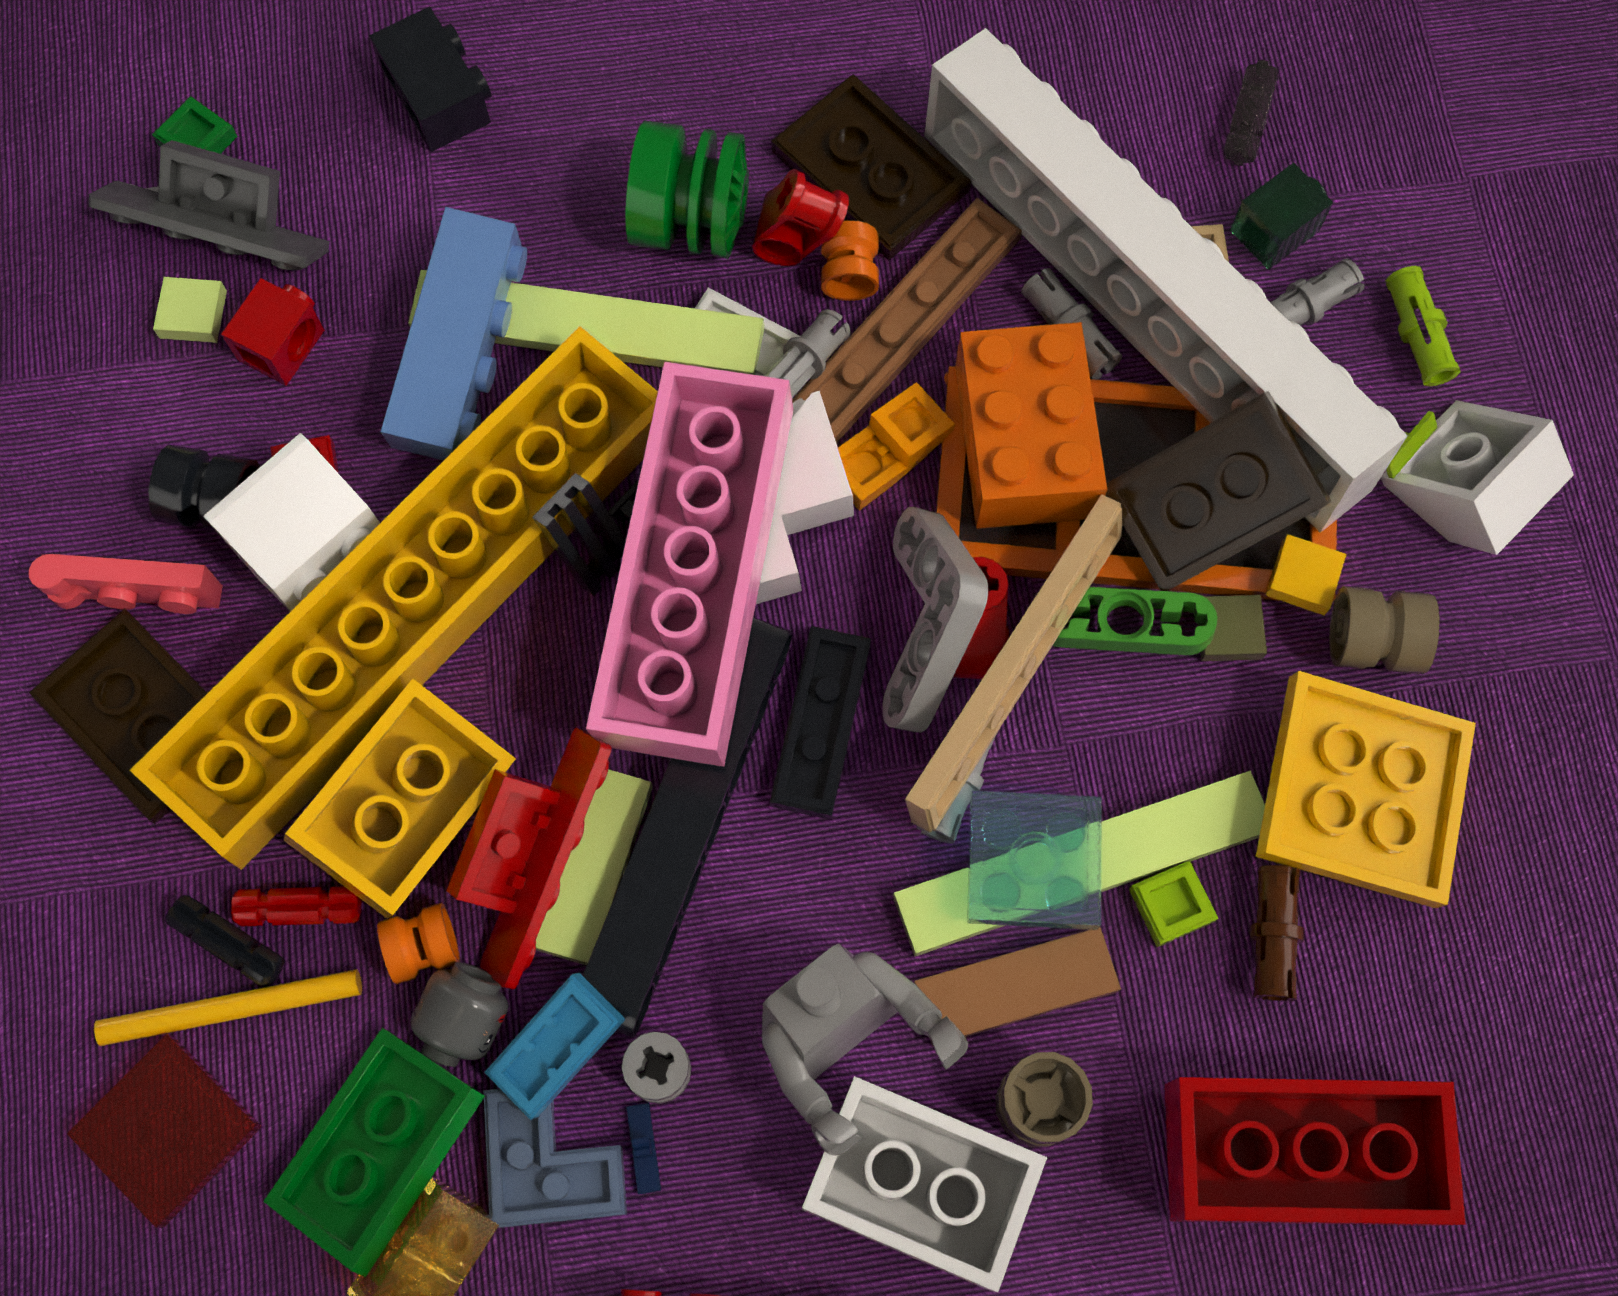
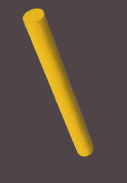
(227, 1007)

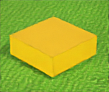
(1306, 574)

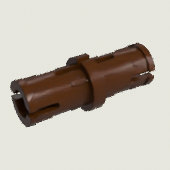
(1276, 933)

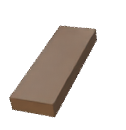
(1024, 983)

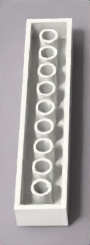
(1149, 267)

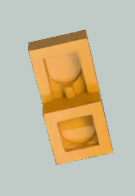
(893, 443)

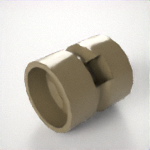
(1396, 630)
(1043, 1099)

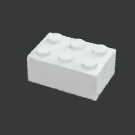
(927, 1186)

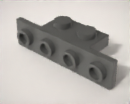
(213, 201)

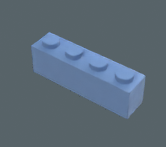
(454, 334)

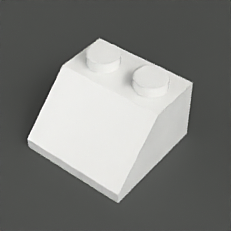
(1483, 474)
(293, 521)

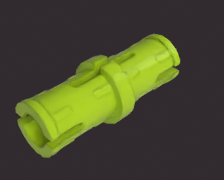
(1411, 293)

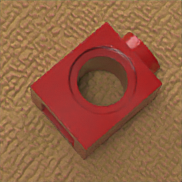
(274, 330)

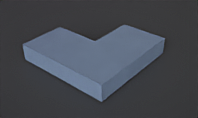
(537, 1184)

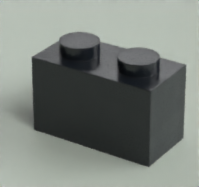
(432, 78)

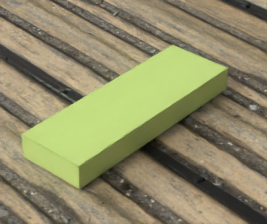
(595, 868)

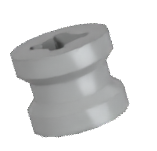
(663, 1077)

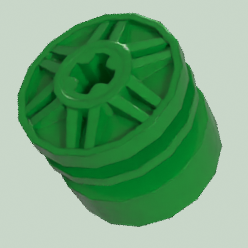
(685, 189)

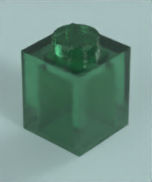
(1281, 215)

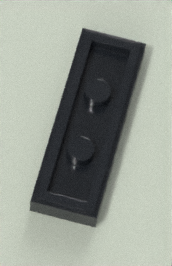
(820, 723)

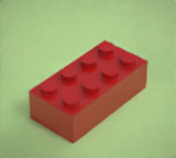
(1313, 1152)

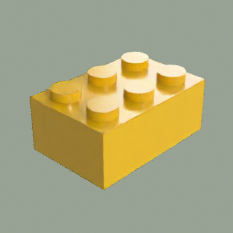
(398, 799)

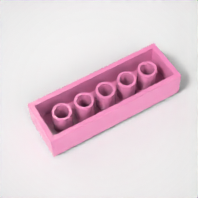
(692, 564)

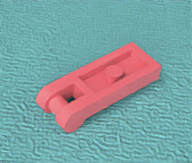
(125, 582)

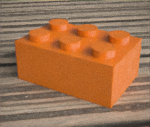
(1029, 425)

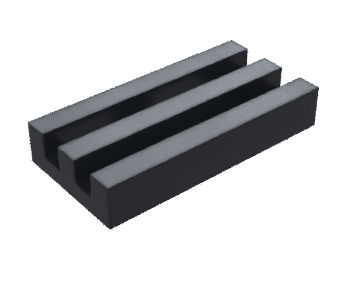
(602, 556)

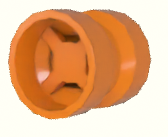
(850, 265)
(418, 943)

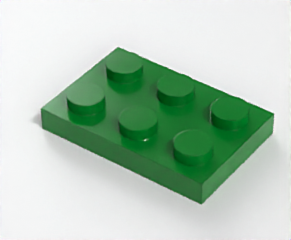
(373, 1151)

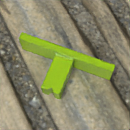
(1412, 443)

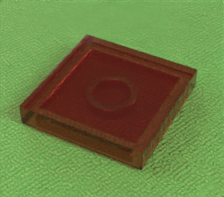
(164, 1131)

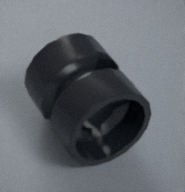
(189, 485)

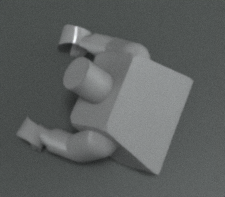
(828, 1014)

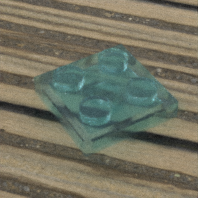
(1034, 860)

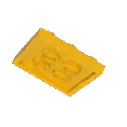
(1366, 790)

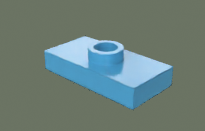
(554, 1046)

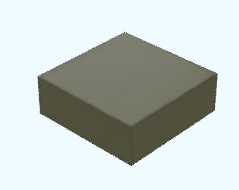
(1238, 629)

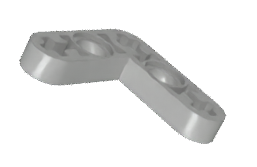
(954, 603)

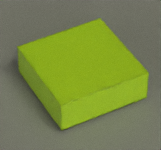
(1173, 903)

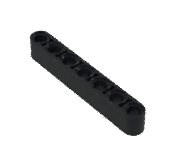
(676, 846)

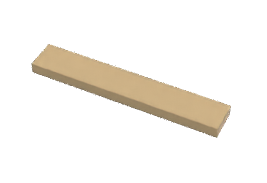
(1015, 665)

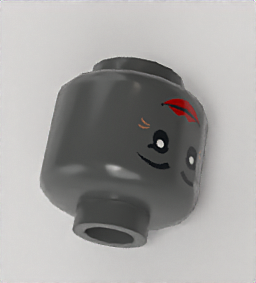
(459, 1014)

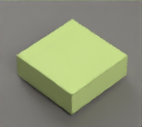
(190, 309)

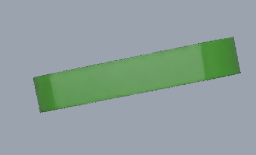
(1144, 601)

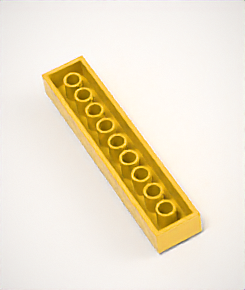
(398, 602)

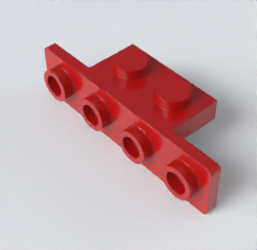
(522, 849)

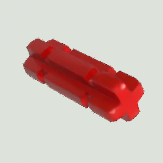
(295, 906)

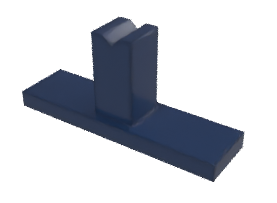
(643, 1148)

